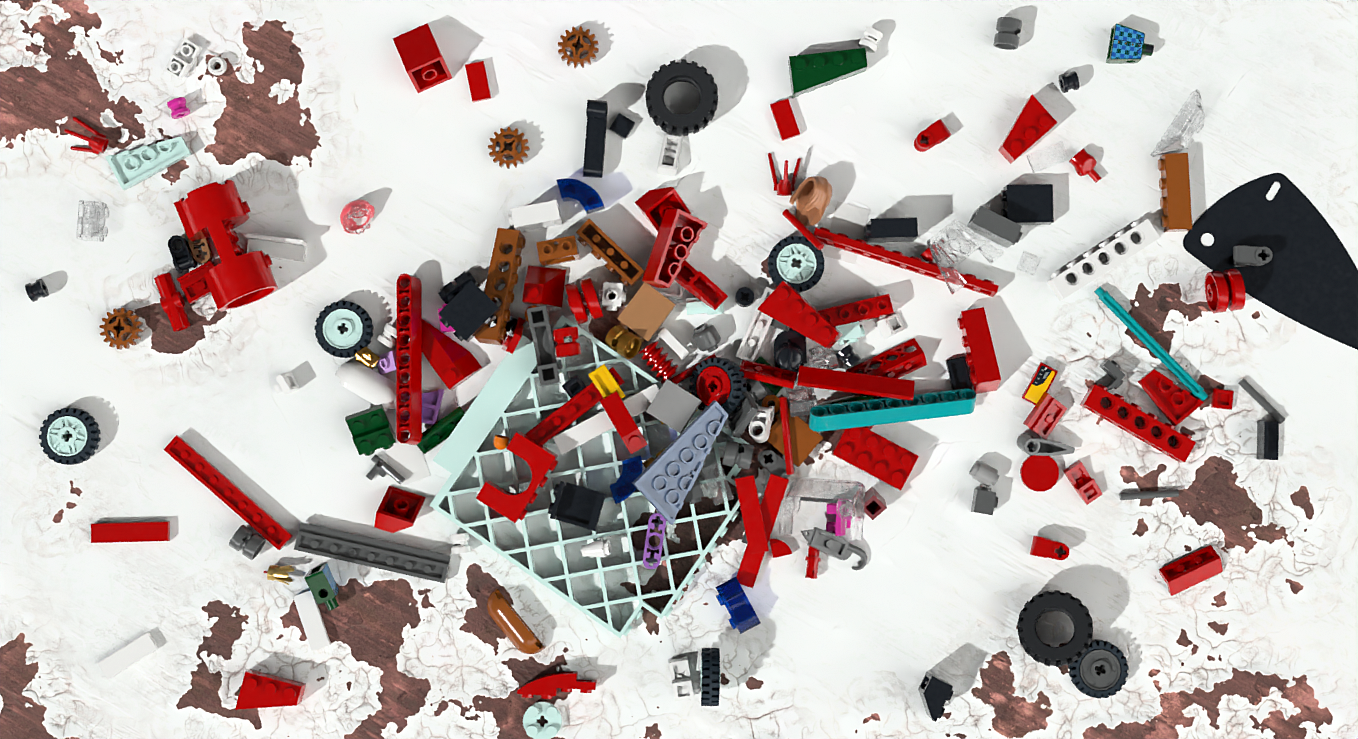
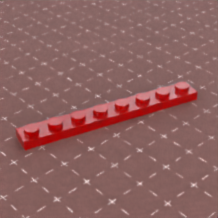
(228, 492)

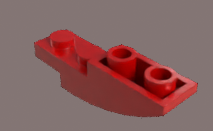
(548, 685)

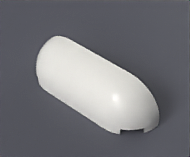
(368, 384)

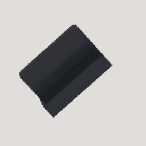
(1267, 440)

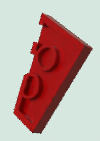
(1169, 398)

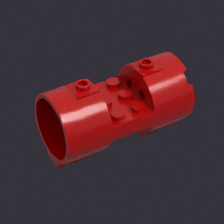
(215, 213)

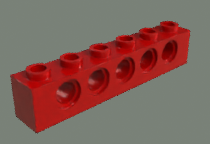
(1178, 452)

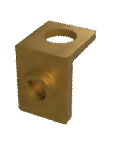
(367, 357)

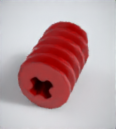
(659, 361)

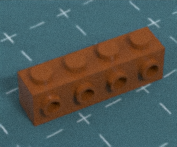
(610, 252)

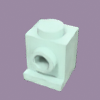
(850, 332)

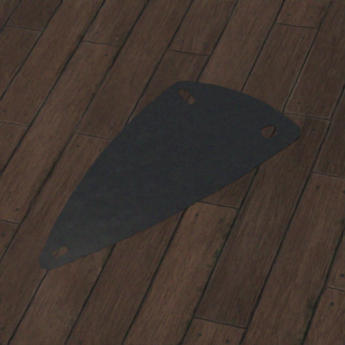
(1309, 268)

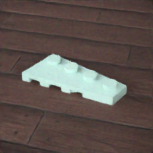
(139, 164)

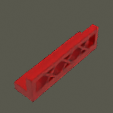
(903, 365)

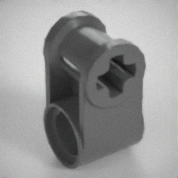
(1248, 256)
(777, 464)

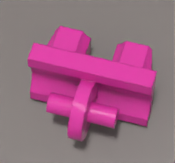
(838, 527)

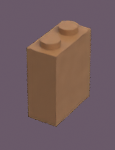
(646, 312)

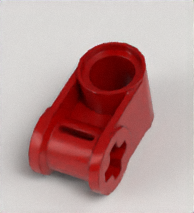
(934, 135)
(1046, 548)

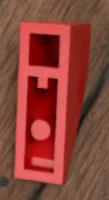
(623, 422)

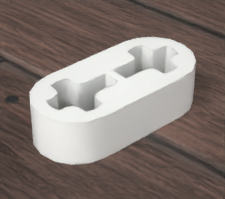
(668, 338)

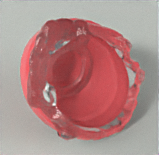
(357, 216)

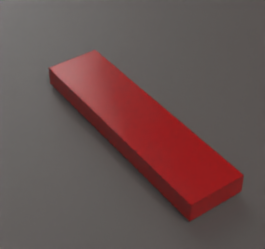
(751, 514)
(130, 532)

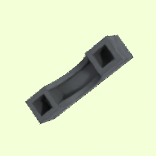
(544, 346)

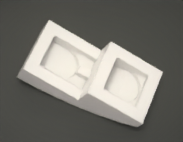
(681, 679)

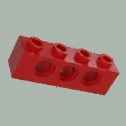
(859, 310)

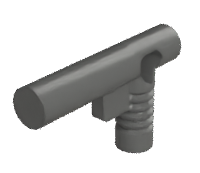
(383, 470)

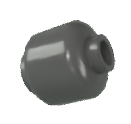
(706, 337)

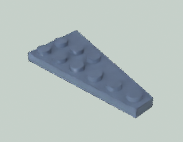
(678, 466)

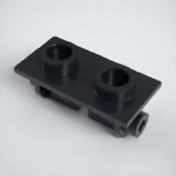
(449, 291)

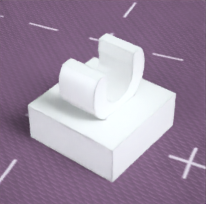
(286, 383)

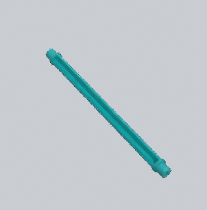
(1151, 343)

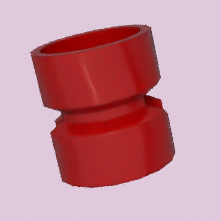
(570, 348)

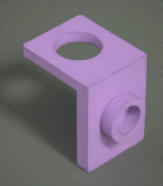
(388, 362)

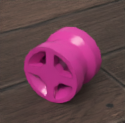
(178, 108)

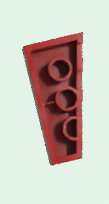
(672, 247)
(797, 313)

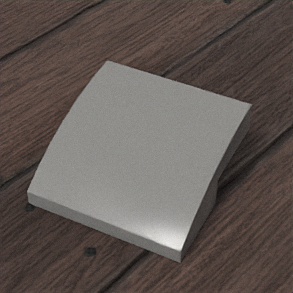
(674, 406)

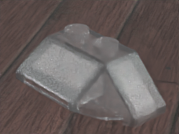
(1183, 127)

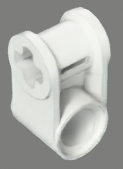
(762, 420)

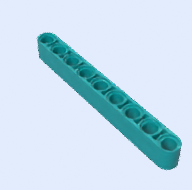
(891, 410)

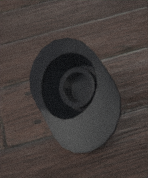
(789, 351)

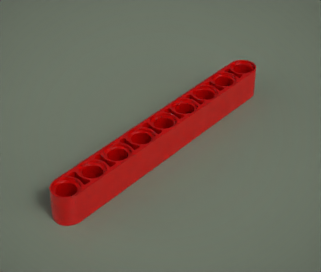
(412, 367)

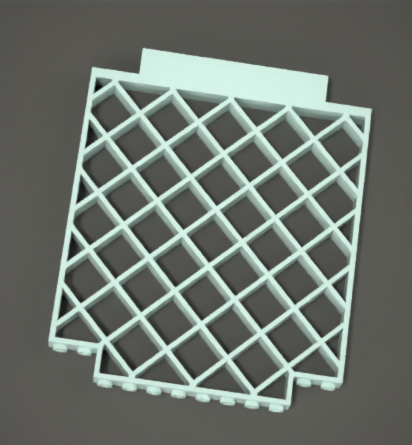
(481, 421)

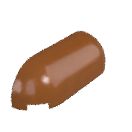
(512, 624)

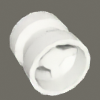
(870, 39)
(389, 336)
(460, 543)

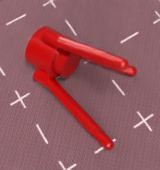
(97, 143)
(784, 187)

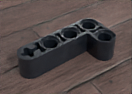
(595, 138)

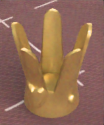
(279, 573)

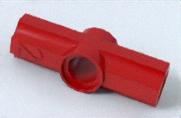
(172, 302)

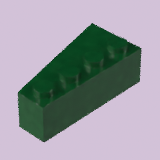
(823, 69)

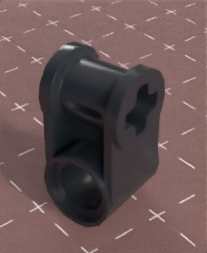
(182, 257)

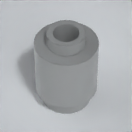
(984, 473)

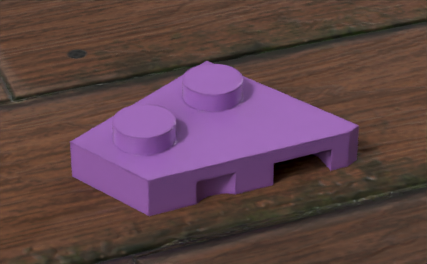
(431, 406)

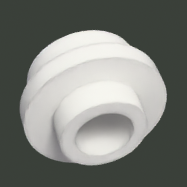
(215, 60)

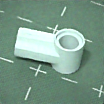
(696, 306)

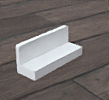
(277, 247)

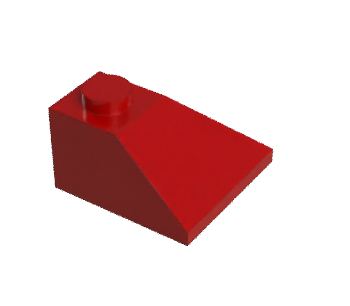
(656, 201)
(544, 286)
(398, 510)

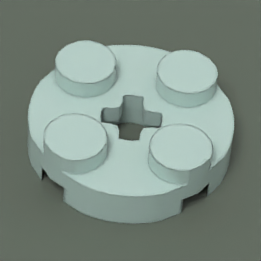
(550, 713)

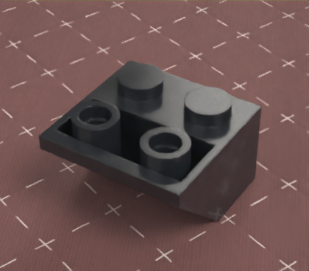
(934, 694)

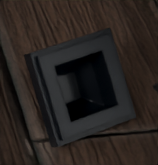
(573, 386)

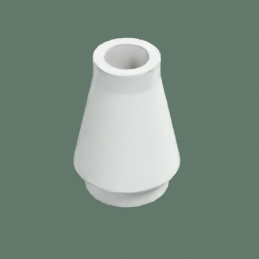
(598, 548)

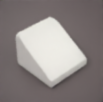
(890, 325)

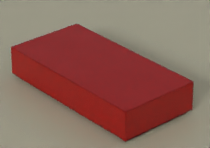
(478, 81)
(784, 119)

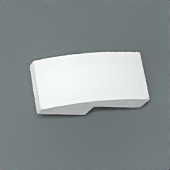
(183, 59)

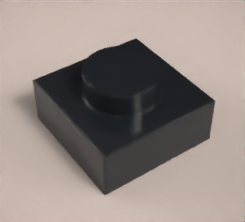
(622, 126)

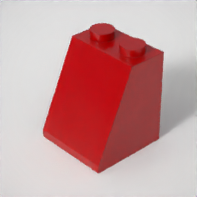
(422, 58)

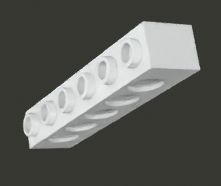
(1146, 236)

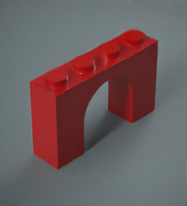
(514, 504)

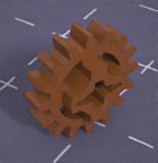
(585, 47)
(503, 153)
(120, 337)

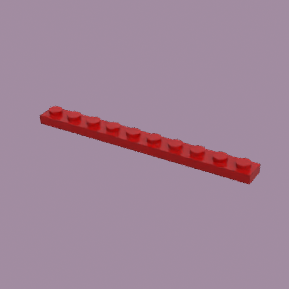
(897, 259)

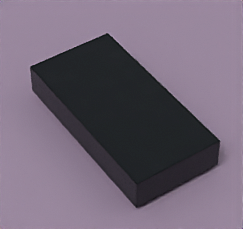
(958, 373)

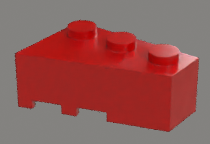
(1027, 129)
(268, 690)

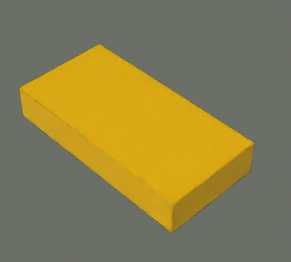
(605, 382)

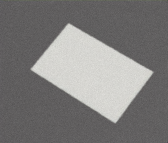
(851, 222)
(407, 461)

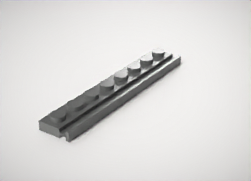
(372, 552)

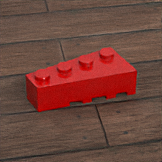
(979, 350)

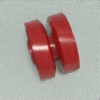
(1225, 290)
(581, 301)

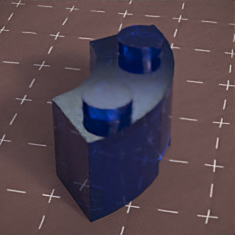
(580, 193)
(623, 486)
(741, 611)

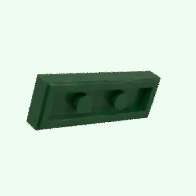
(440, 430)

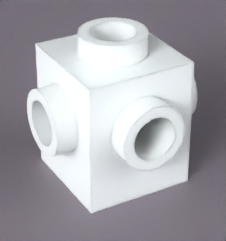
(612, 289)

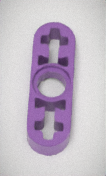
(657, 555)

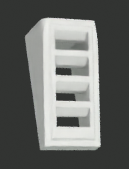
(665, 166)

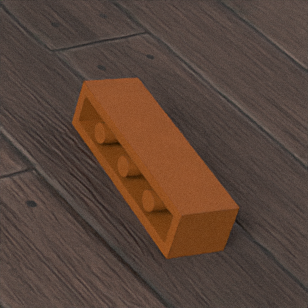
(1175, 192)

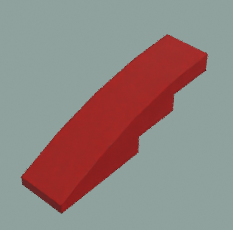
(700, 286)

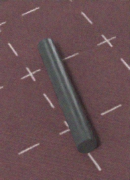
(1262, 401)
(1149, 494)

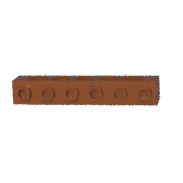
(504, 239)

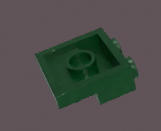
(371, 430)

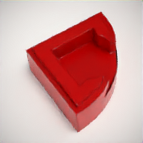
(779, 548)

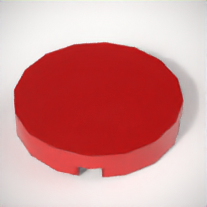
(1039, 473)

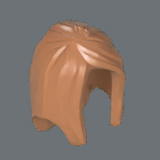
(812, 200)

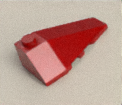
(447, 357)

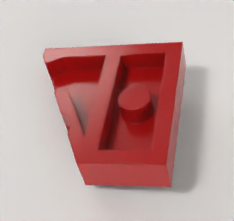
(512, 340)

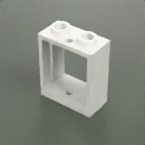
(535, 216)

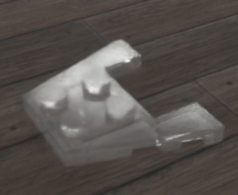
(953, 246)

